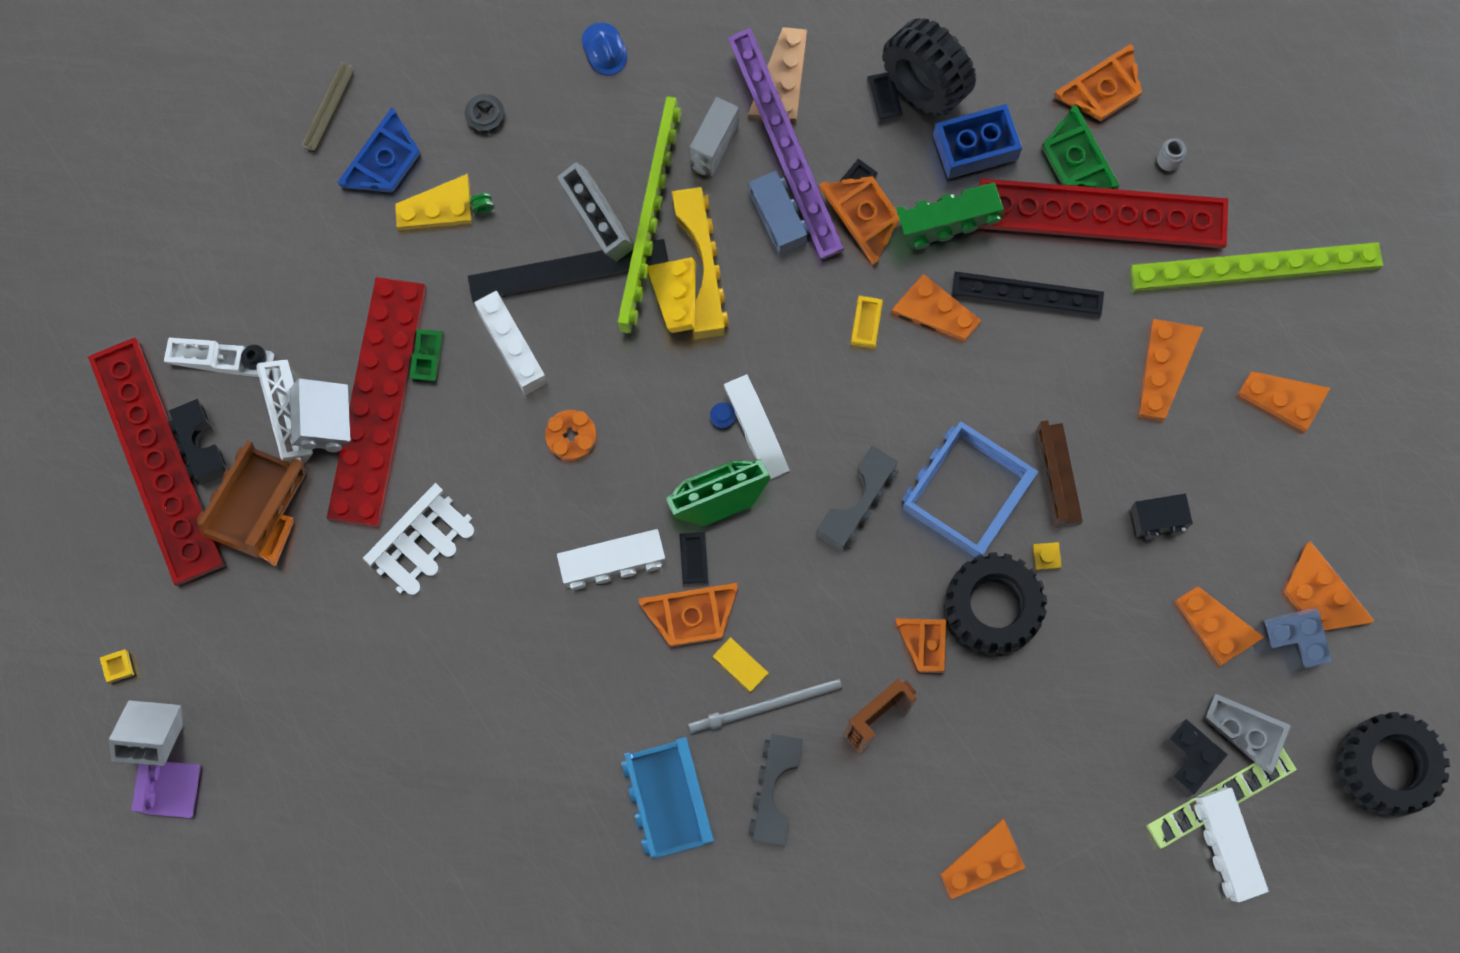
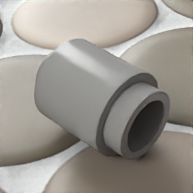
(1171, 154)

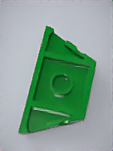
(1077, 155)

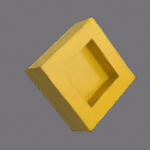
(1046, 556)
(116, 666)

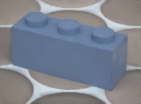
(778, 212)

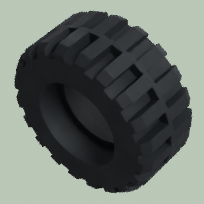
(929, 66)
(1006, 572)
(1425, 753)

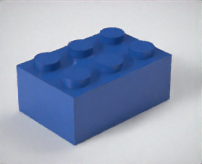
(977, 141)

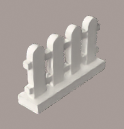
(406, 545)

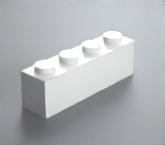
(510, 343)
(611, 559)
(1230, 844)

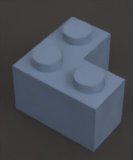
(1301, 628)

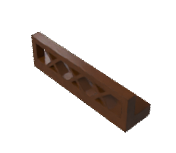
(1059, 474)

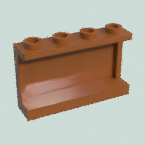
(250, 500)
(898, 694)

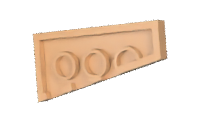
(786, 70)

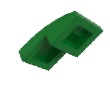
(426, 355)

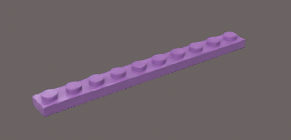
(786, 144)

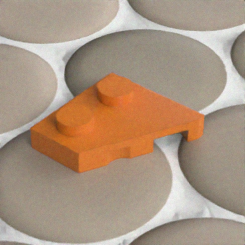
(925, 642)

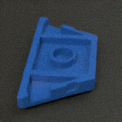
(383, 158)

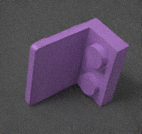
(166, 789)

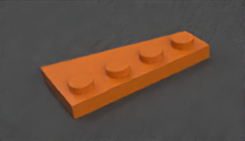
(1166, 362)

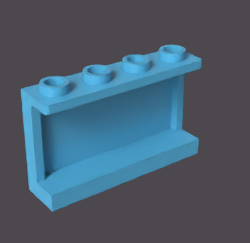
(667, 799)

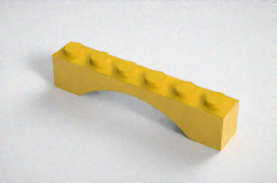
(691, 217)

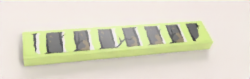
(1244, 785)

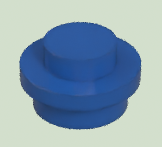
(722, 415)

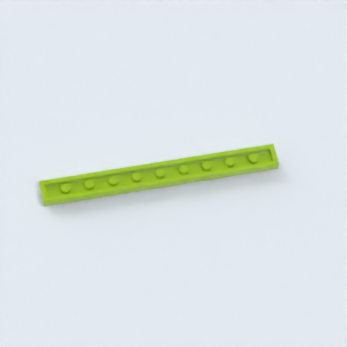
(648, 223)
(1256, 266)

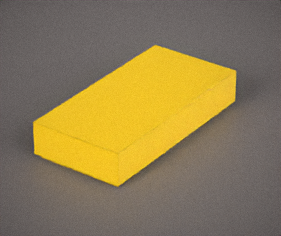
(866, 322)
(740, 665)

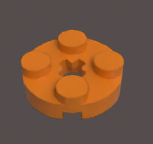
(583, 442)

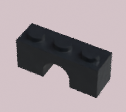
(189, 422)

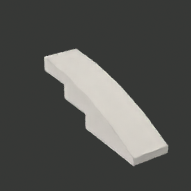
(210, 356)
(756, 426)

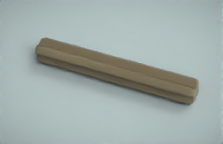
(327, 106)

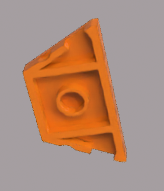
(1105, 86)
(864, 212)
(1319, 586)
(691, 614)

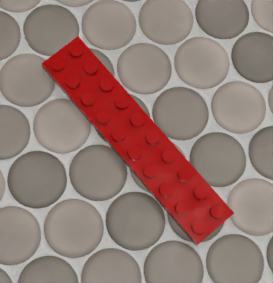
(1111, 213)
(377, 402)
(155, 460)

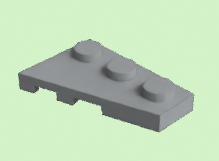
(1249, 730)

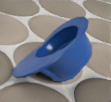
(604, 48)

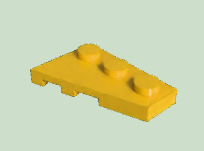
(436, 207)
(675, 291)

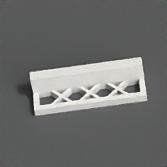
(282, 383)

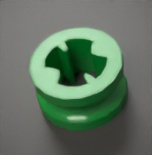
(481, 203)

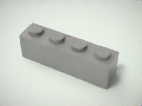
(596, 211)

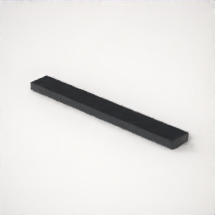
(557, 272)

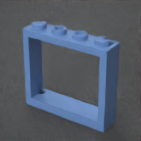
(993, 451)

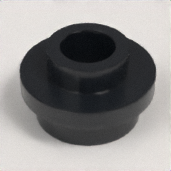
(248, 352)

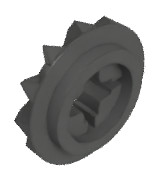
(485, 103)

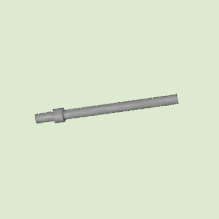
(716, 720)

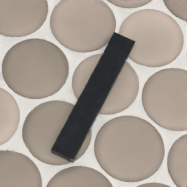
(1027, 294)

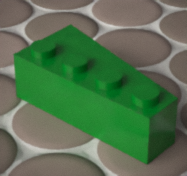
(950, 215)

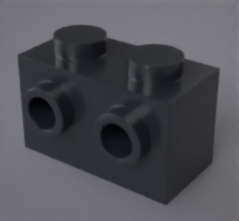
(1161, 516)

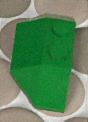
(719, 492)

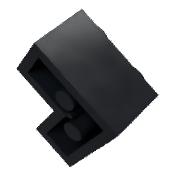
(1199, 757)

